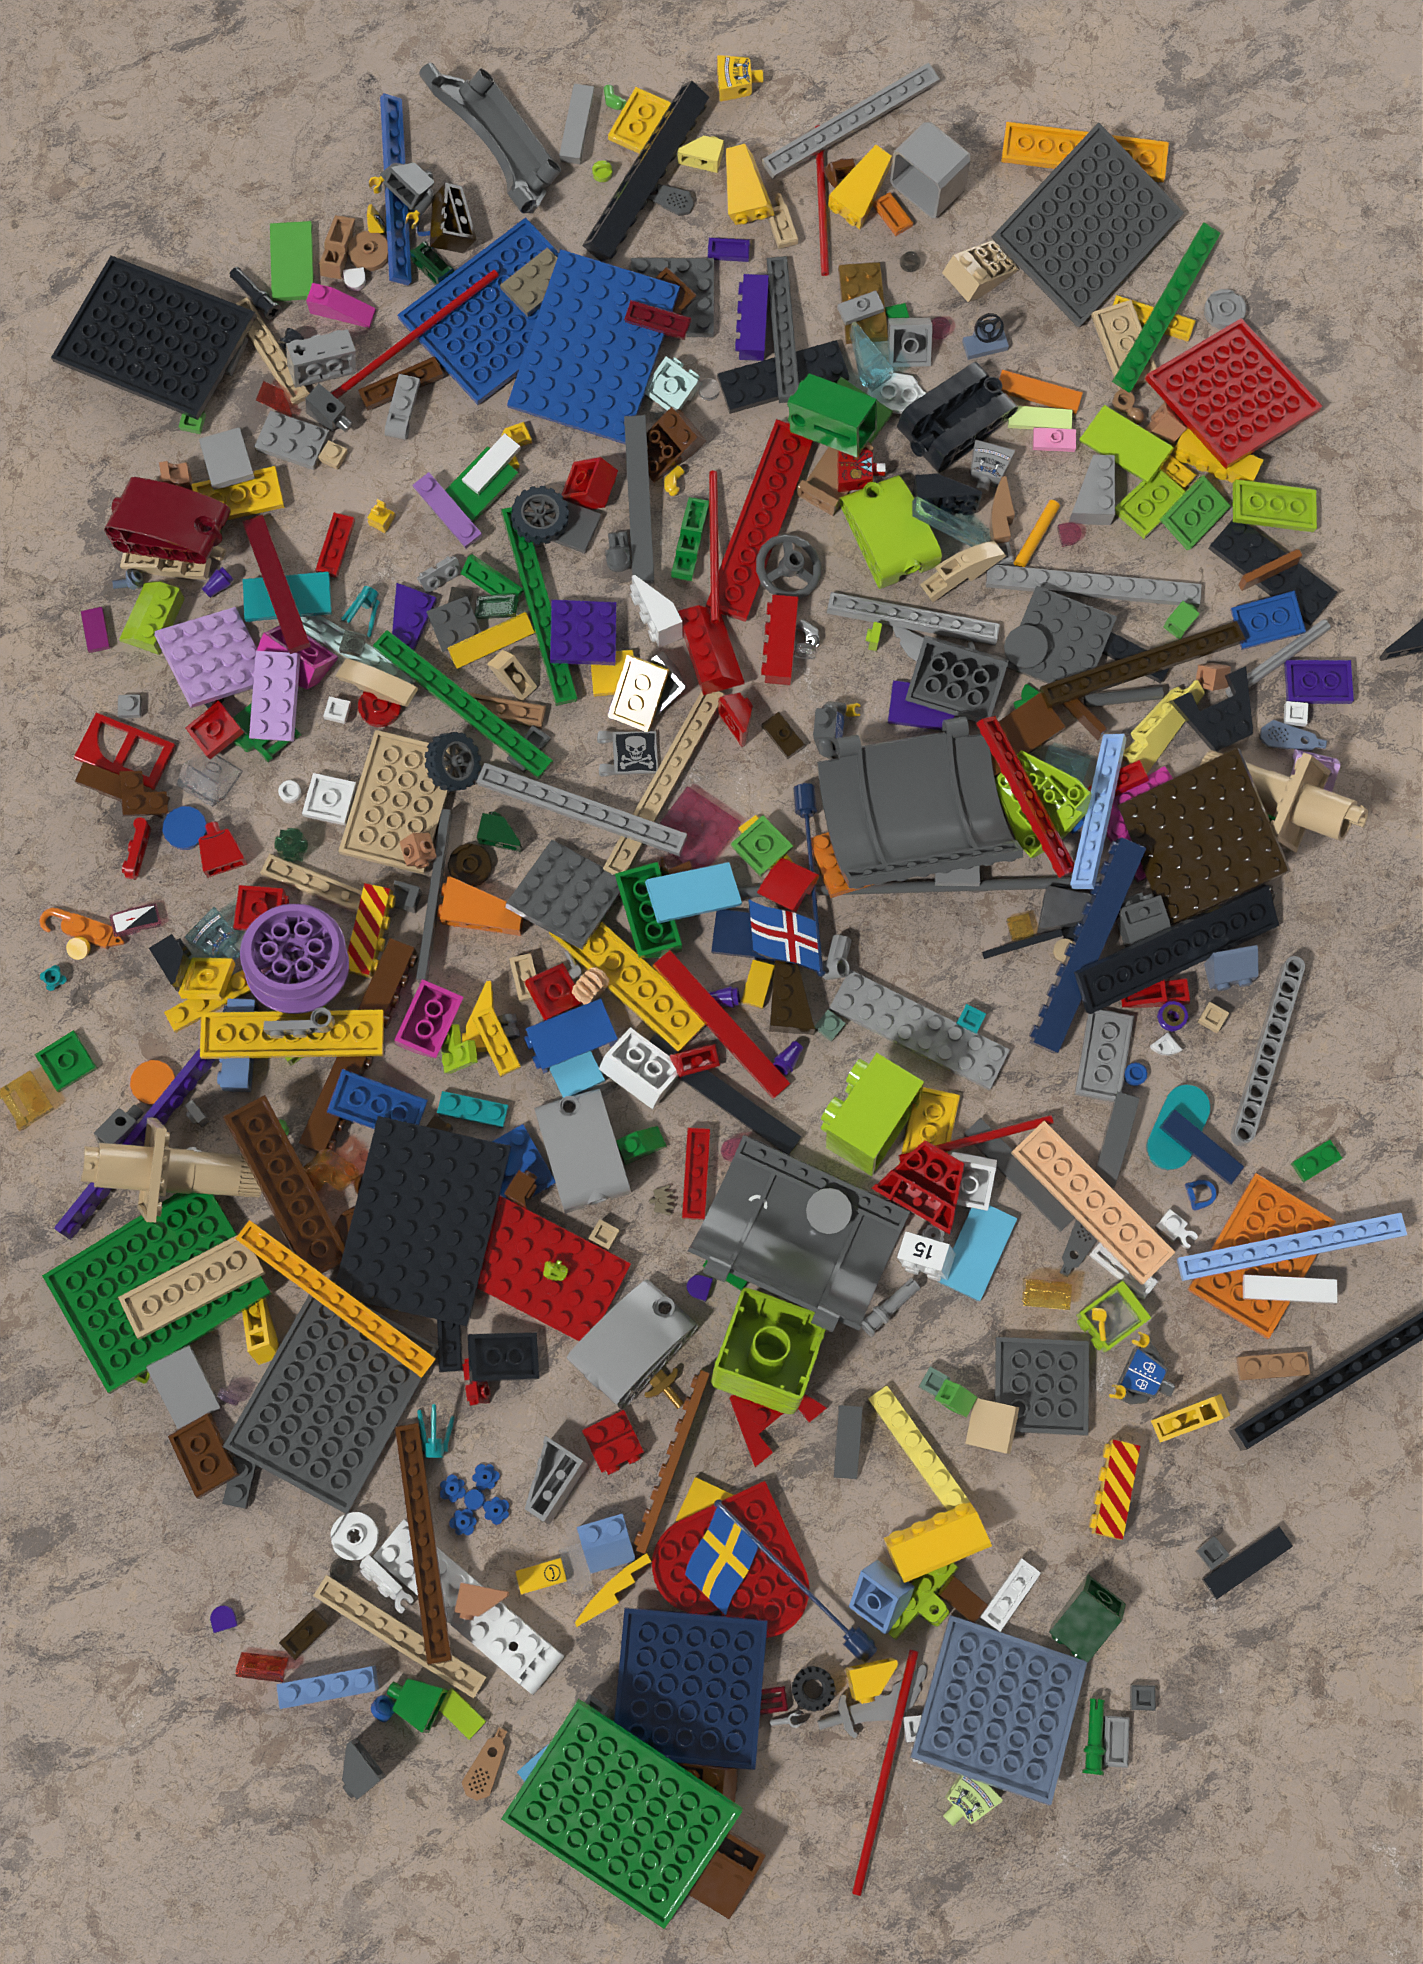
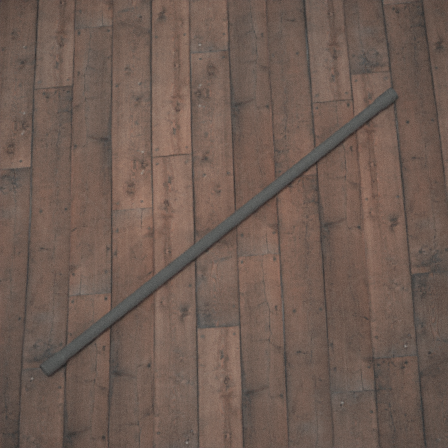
(929, 886)

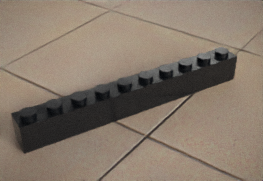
(646, 171)
(1328, 1382)

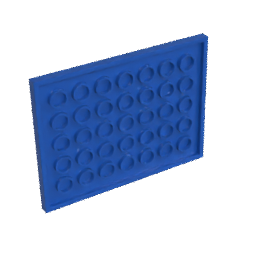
(488, 333)
(582, 356)

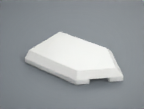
(898, 392)

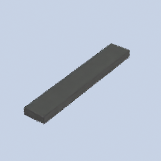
(1021, 1177)

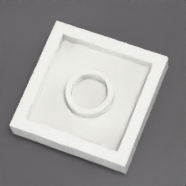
(329, 799)

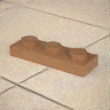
(1273, 1366)

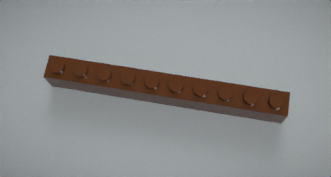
(380, 995)

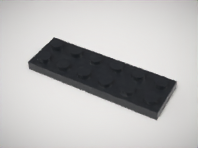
(757, 382)
(1248, 550)

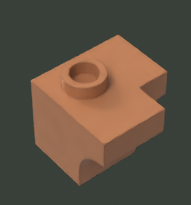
(1166, 424)
(176, 474)

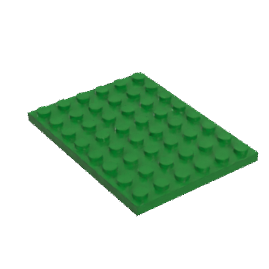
(129, 1257)
(621, 1813)

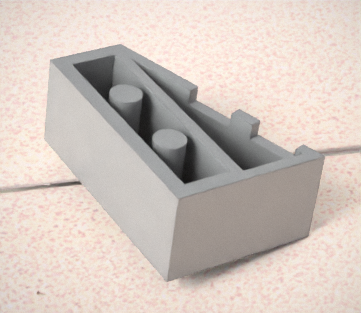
(1097, 495)
(554, 1480)

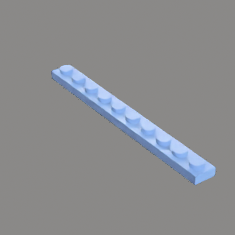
(1291, 1246)

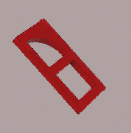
(90, 751)

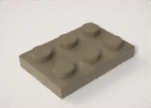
(530, 282)

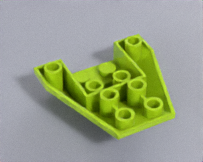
(1060, 794)

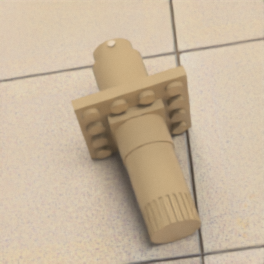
(1303, 802)
(162, 1169)

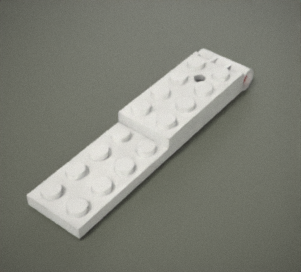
(490, 1632)

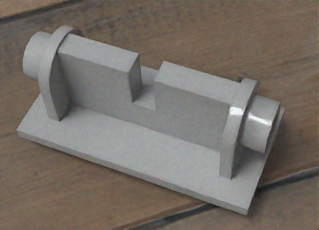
(445, 571)

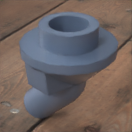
(133, 580)

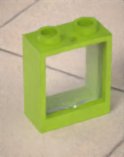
(1123, 1316)

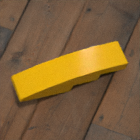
(606, 1596)

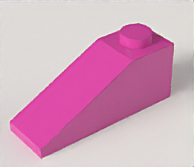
(339, 306)

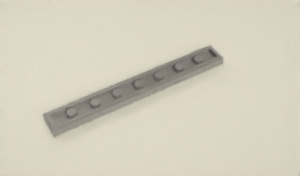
(913, 618)

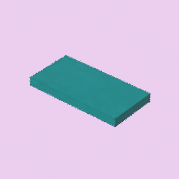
(309, 592)

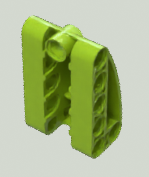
(888, 533)

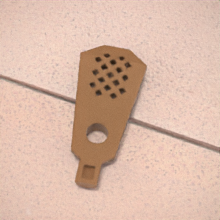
(488, 1764)

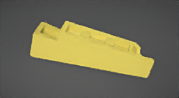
(1158, 728)

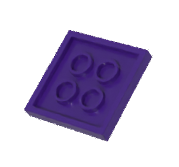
(583, 632)

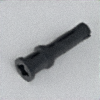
(260, 298)

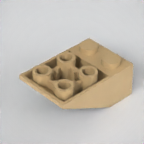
(979, 270)

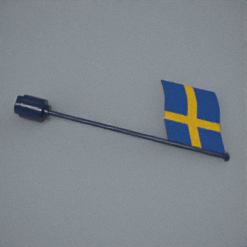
(725, 1559)

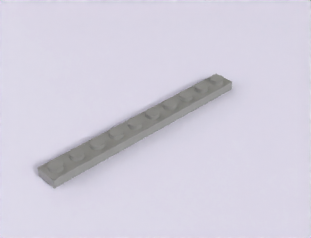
(850, 121)
(1094, 585)
(582, 809)

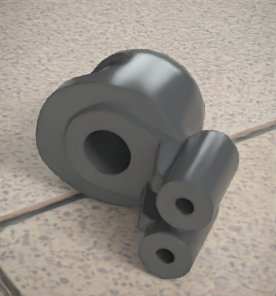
(618, 552)

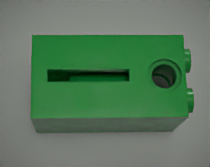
(832, 415)

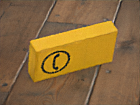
(541, 1576)

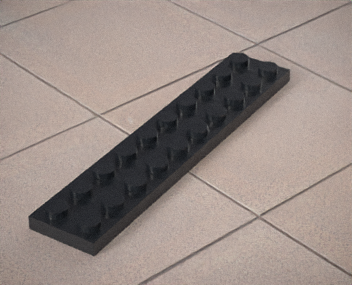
(1176, 949)

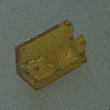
(1046, 1294)

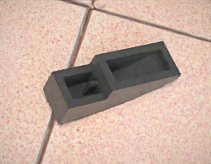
(847, 1442)

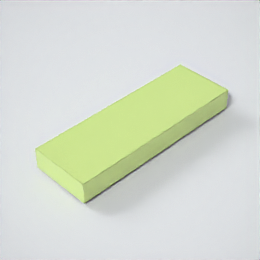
(1040, 417)

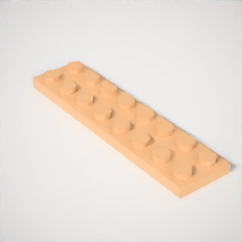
(1093, 1202)

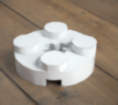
(341, 1539)

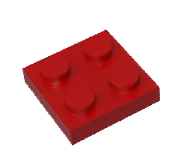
(214, 730)
(552, 991)

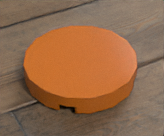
(150, 1081)

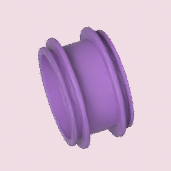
(277, 931)

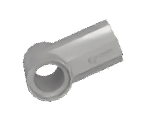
(837, 965)

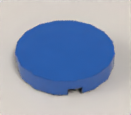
(184, 827)

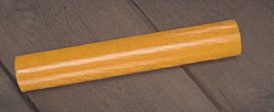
(1037, 533)

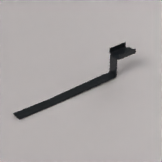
(1066, 933)

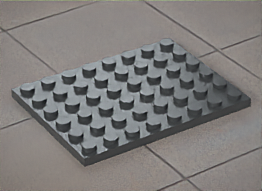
(1087, 225)
(325, 1406)

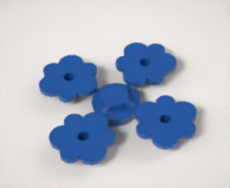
(474, 1499)

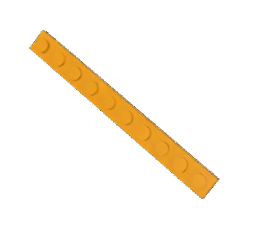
(335, 1299)

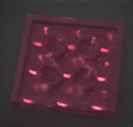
(704, 823)

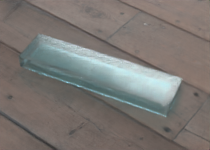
(947, 523)

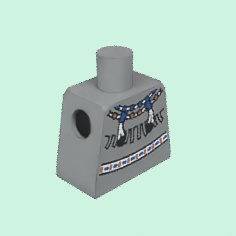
(989, 464)

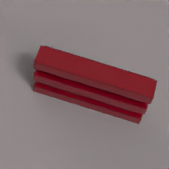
(774, 1699)

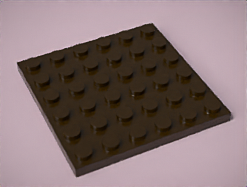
(1204, 837)

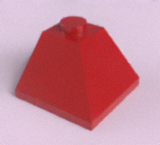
(736, 714)

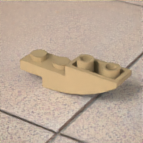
(963, 565)

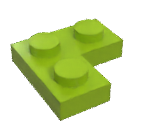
(457, 1054)

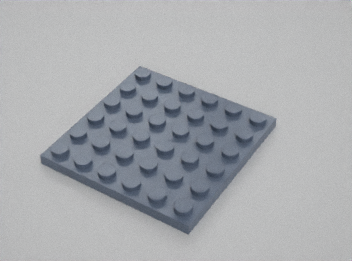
(999, 1710)

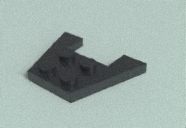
(1224, 721)

